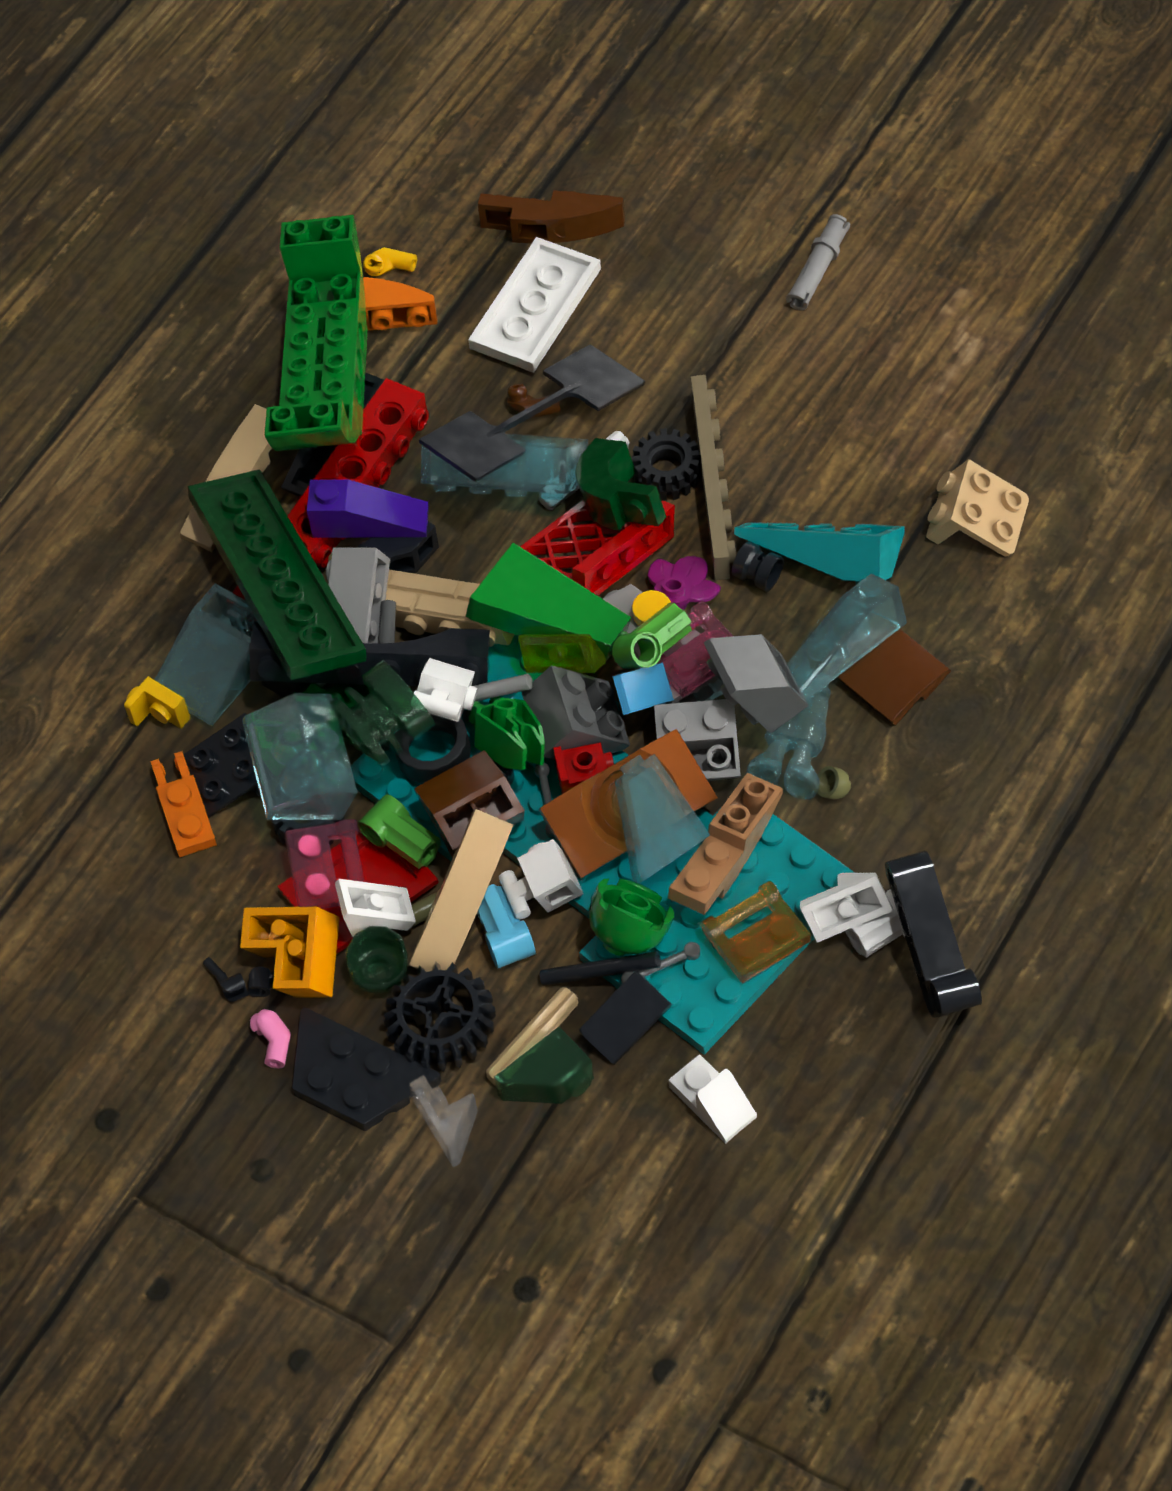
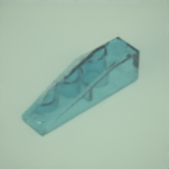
(847, 633)

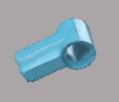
(505, 935)

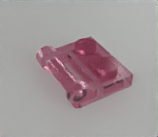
(688, 665)
(313, 863)

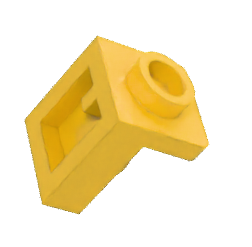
(157, 700)

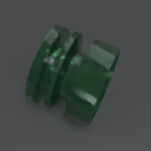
(381, 713)

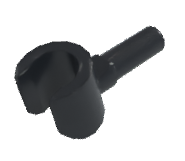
(260, 982)
(232, 987)

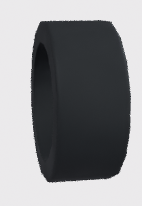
(422, 771)

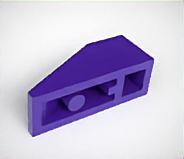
(363, 511)

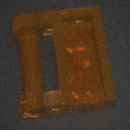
(762, 942)

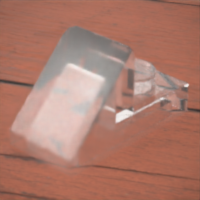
(447, 1122)

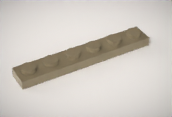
(714, 489)

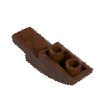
(563, 219)

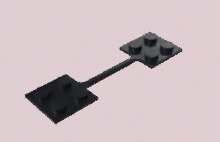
(483, 448)

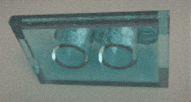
(300, 759)

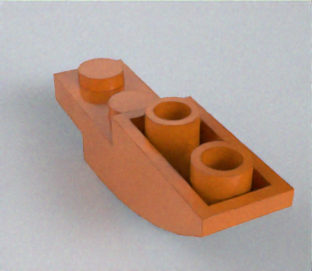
(397, 305)

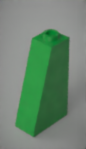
(535, 599)

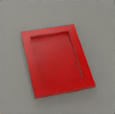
(378, 867)

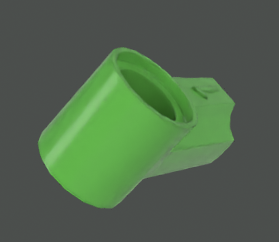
(653, 638)
(392, 826)

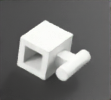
(446, 689)
(546, 878)

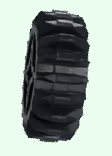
(454, 1031)

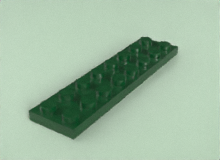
(276, 575)

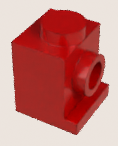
(580, 764)

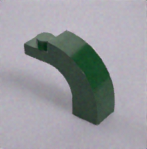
(605, 488)

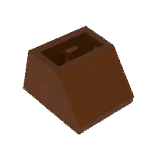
(461, 790)

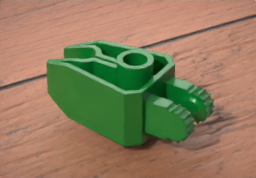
(508, 732)

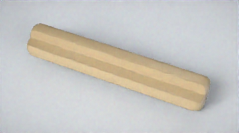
(542, 1024)

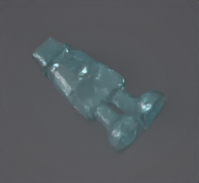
(805, 736)

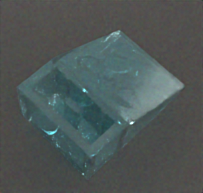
(211, 654)

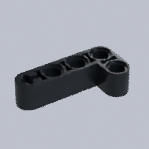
(930, 936)

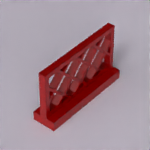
(613, 555)

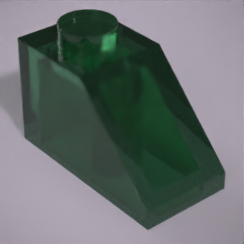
(547, 1072)

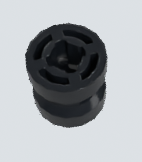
(757, 566)

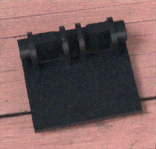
(223, 767)

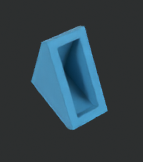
(643, 688)

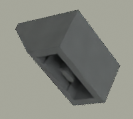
(756, 679)
(576, 711)

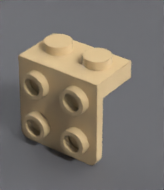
(978, 506)

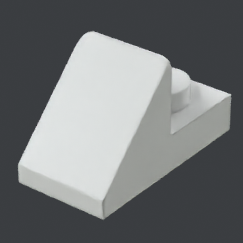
(374, 905)
(845, 906)
(713, 1097)

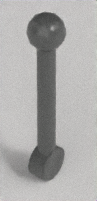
(542, 772)
(691, 952)

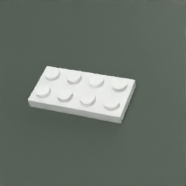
(534, 304)

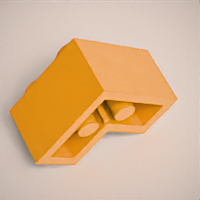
(301, 942)

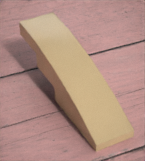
(243, 453)
(461, 892)

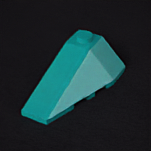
(843, 554)

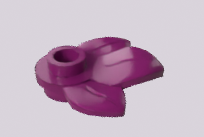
(683, 580)

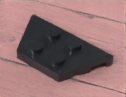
(351, 1072)

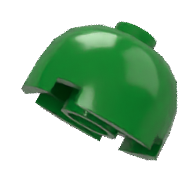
(628, 917)

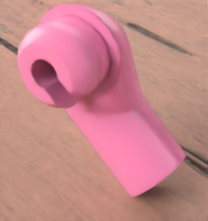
(277, 1034)

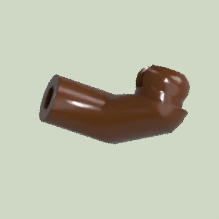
(519, 401)

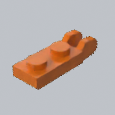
(183, 808)

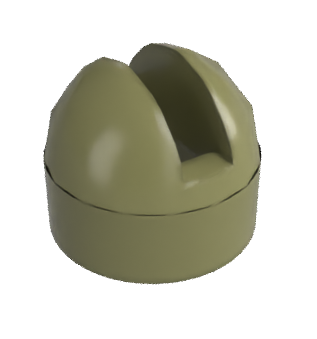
(833, 777)

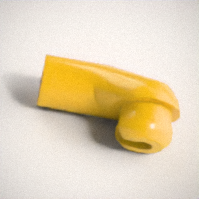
(387, 260)

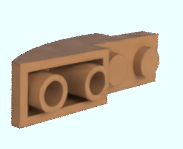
(731, 842)

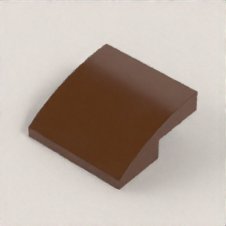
(895, 676)

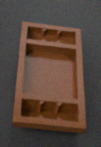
(589, 817)

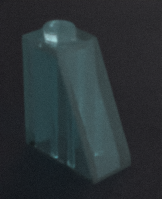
(654, 817)

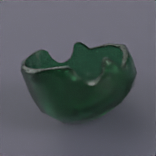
(376, 959)

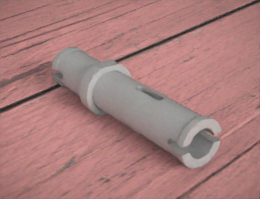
(823, 252)

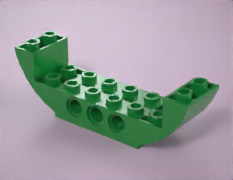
(322, 337)

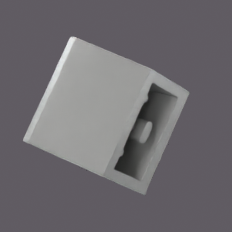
(708, 733)

